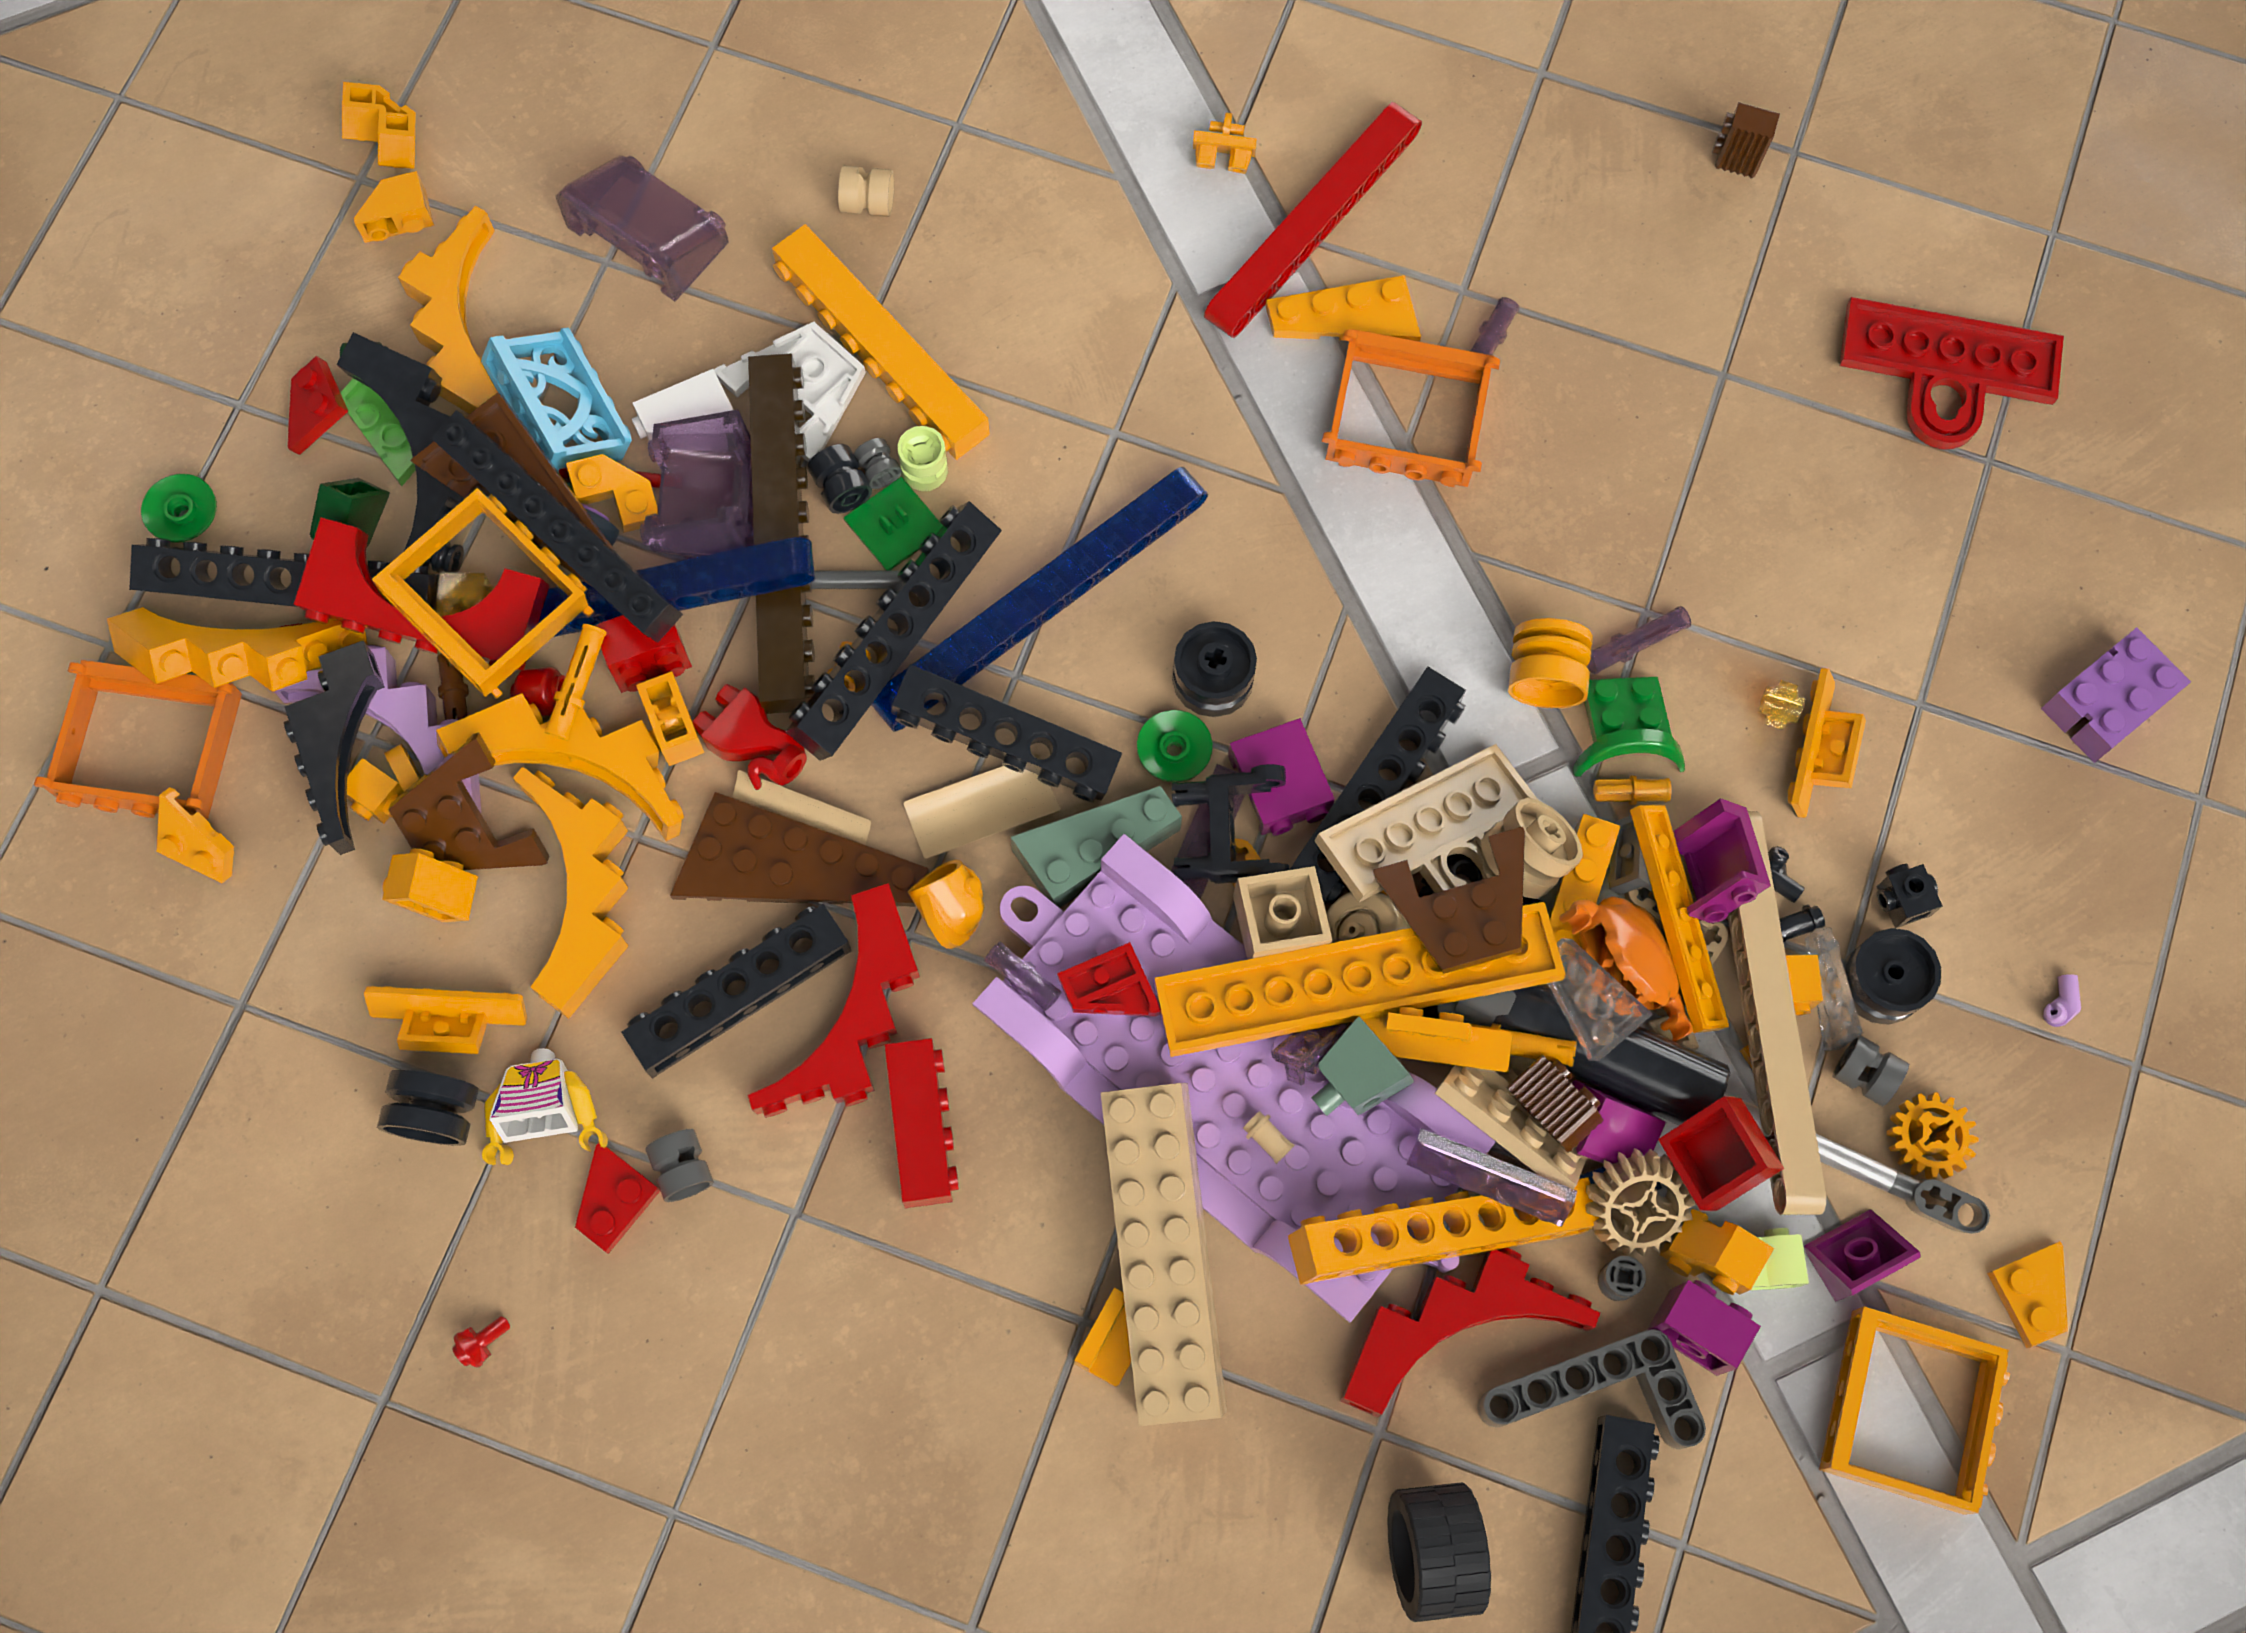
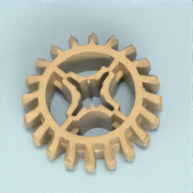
(1631, 1189)

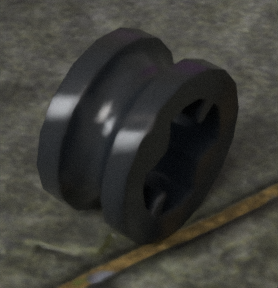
(448, 559)

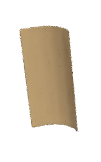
(802, 808)
(978, 808)

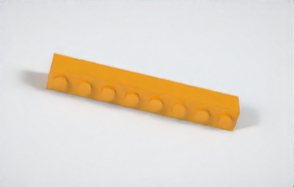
(880, 341)

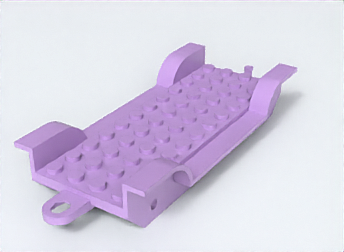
(1337, 1158)

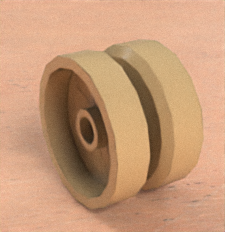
(1549, 845)

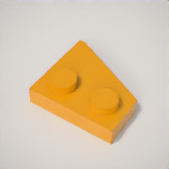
(192, 839)
(2035, 1294)

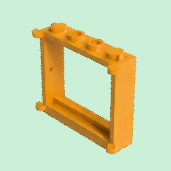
(447, 641)

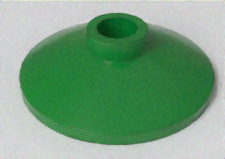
(172, 496)
(1179, 730)

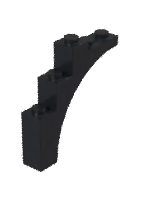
(408, 391)

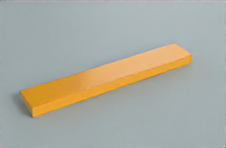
(1681, 930)

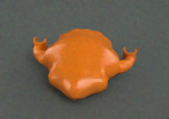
(1633, 952)

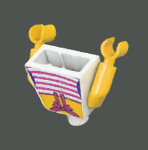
(536, 1103)

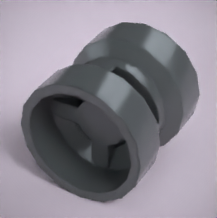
(876, 461)
(1614, 1281)

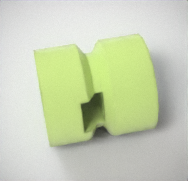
(923, 458)

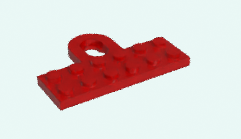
(1952, 352)

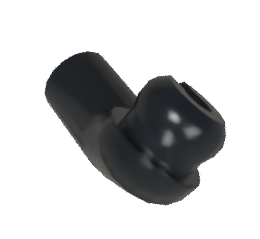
(1782, 883)

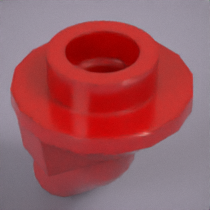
(472, 1346)

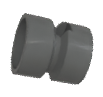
(1884, 1076)
(679, 1165)

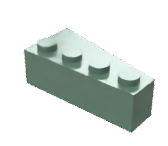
(1069, 852)

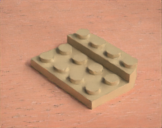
(1489, 1105)

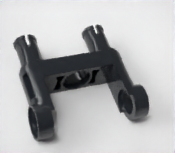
(1218, 794)

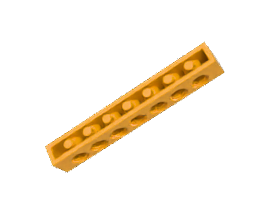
(1320, 1260)

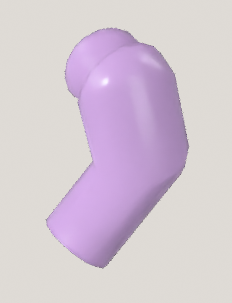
(2066, 1005)

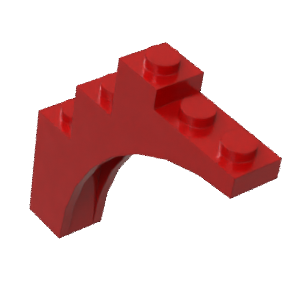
(866, 1019)
(1497, 1294)

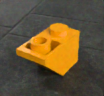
(394, 208)

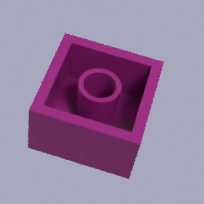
(1705, 1327)

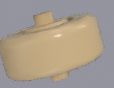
(1370, 917)

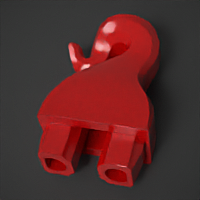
(746, 734)

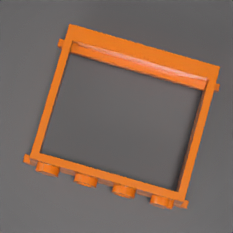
(1423, 359)
(129, 681)

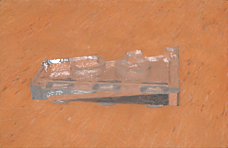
(1595, 1002)
(1837, 1011)

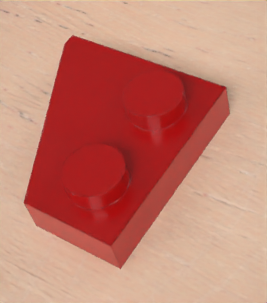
(1110, 985)
(612, 1199)

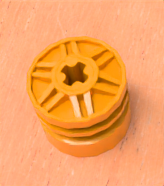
(1550, 663)

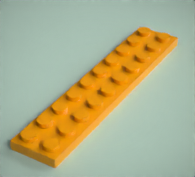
(1338, 985)

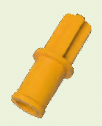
(1632, 790)

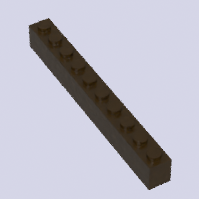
(778, 516)

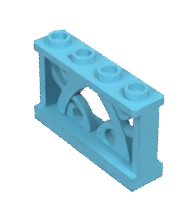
(573, 375)

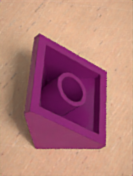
(1621, 1130)
(1859, 1254)

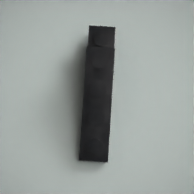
(326, 732)

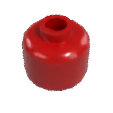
(539, 687)

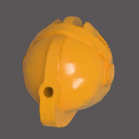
(950, 902)

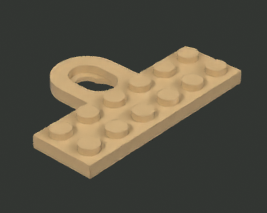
(1427, 824)

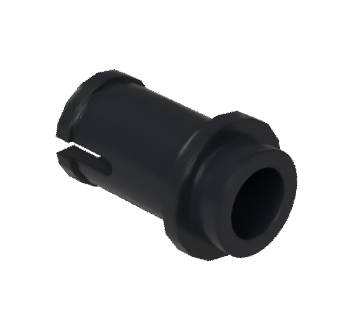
(1801, 922)

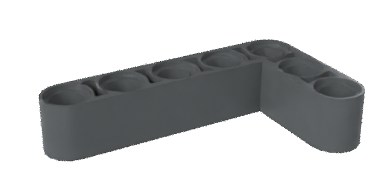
(1596, 1377)

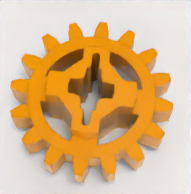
(1921, 1125)

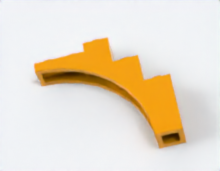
(441, 325)
(219, 656)
(619, 759)
(586, 943)

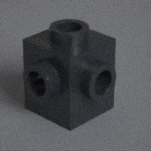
(1908, 894)

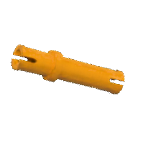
(570, 699)
(1534, 1046)

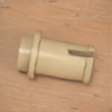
(1268, 1136)

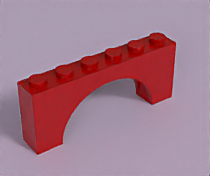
(341, 588)

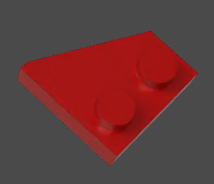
(313, 405)

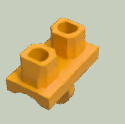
(1209, 143)

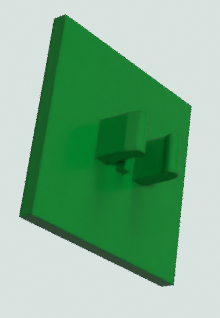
(893, 523)

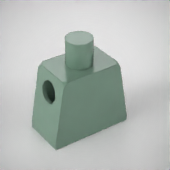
(1359, 1072)

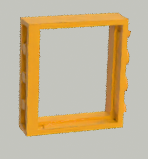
(1984, 1416)

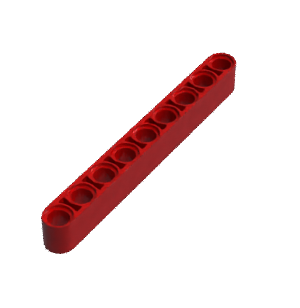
(1312, 220)

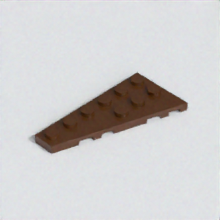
(509, 432)

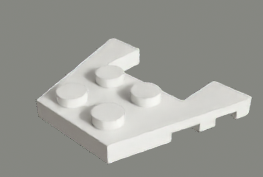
(828, 374)

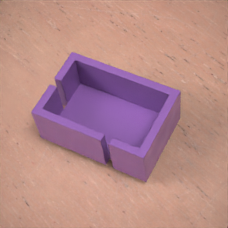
(2116, 694)

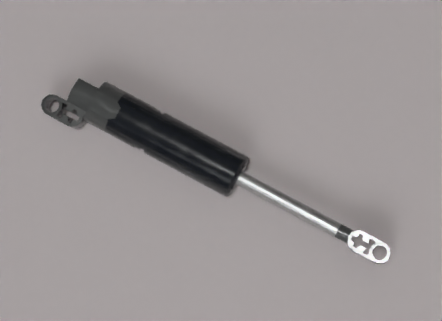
(1682, 1082)

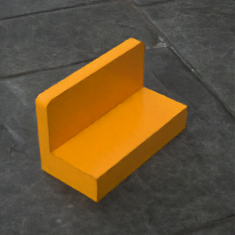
(1107, 1345)

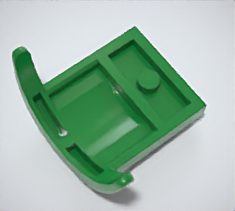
(1627, 719)

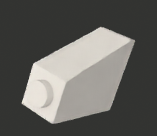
(687, 399)

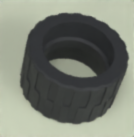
(1439, 1552)

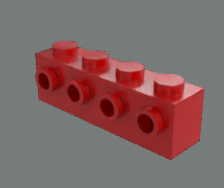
(919, 1123)

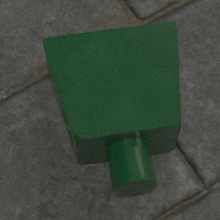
(350, 503)

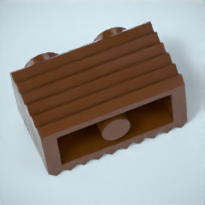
(1745, 139)
(1556, 1103)

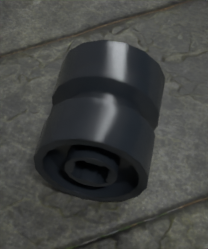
(838, 474)

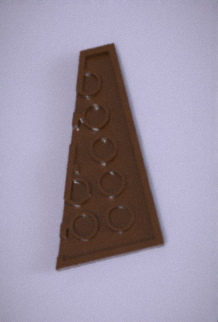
(774, 859)

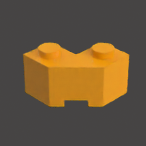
(373, 116)
(603, 478)
(1722, 1252)

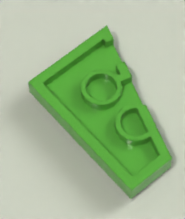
(380, 428)

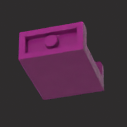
(1306, 787)
(1721, 860)

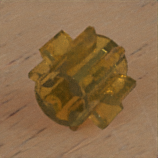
(1781, 704)

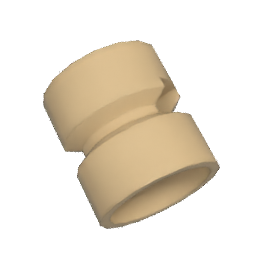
(866, 191)

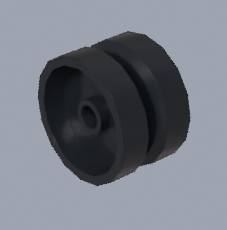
(1214, 669)
(1892, 975)
(427, 1107)

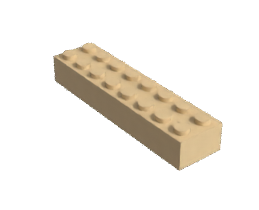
(1163, 1254)

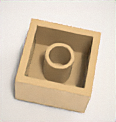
(1281, 912)

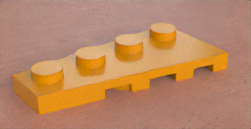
(1368, 306)

